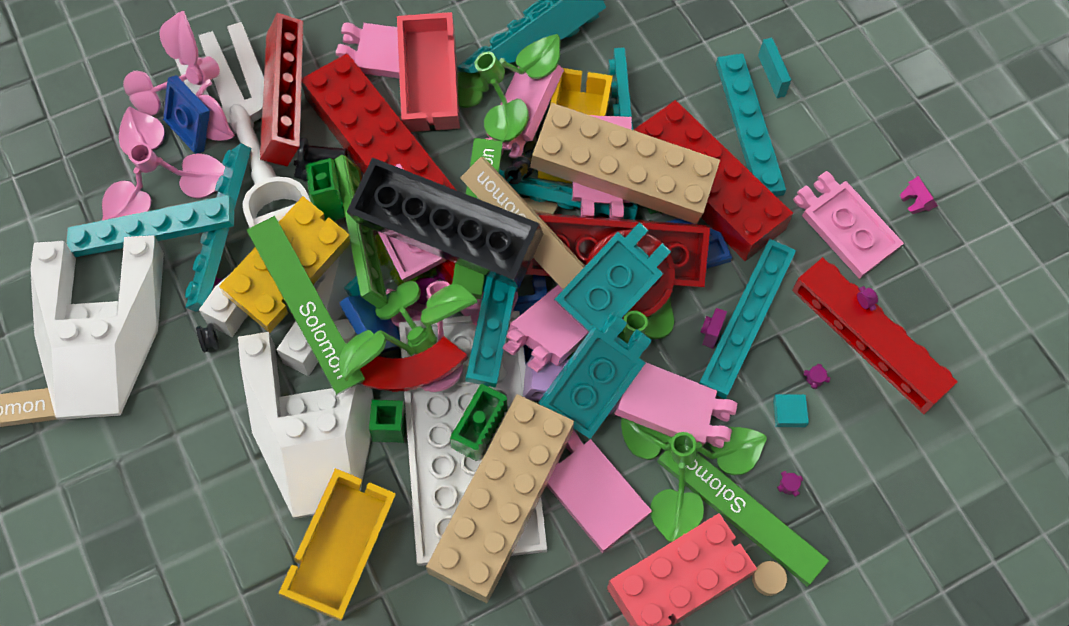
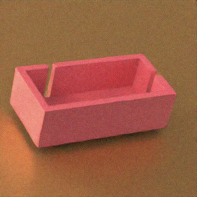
(428, 71)
(682, 576)

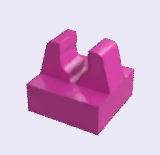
(923, 199)

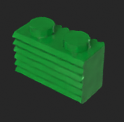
(325, 188)
(479, 422)

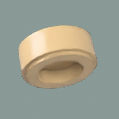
(769, 578)

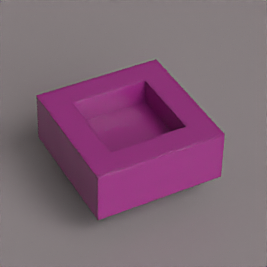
(712, 327)

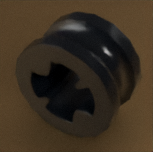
(207, 337)

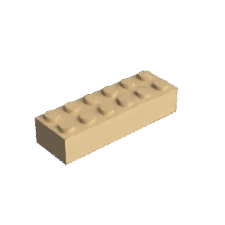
(624, 163)
(500, 498)

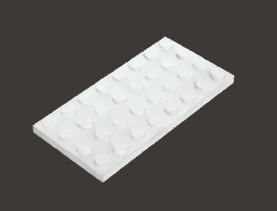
(437, 470)

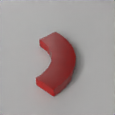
(413, 371)

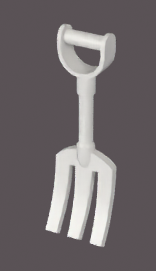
(241, 118)

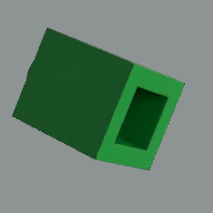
(387, 421)

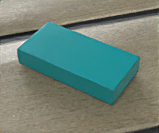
(774, 67)

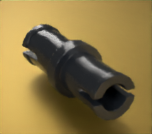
(520, 168)

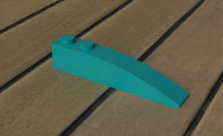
(540, 21)

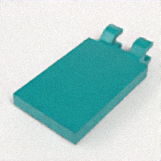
(612, 280)
(596, 375)

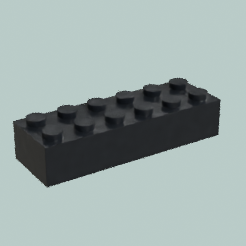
(446, 222)

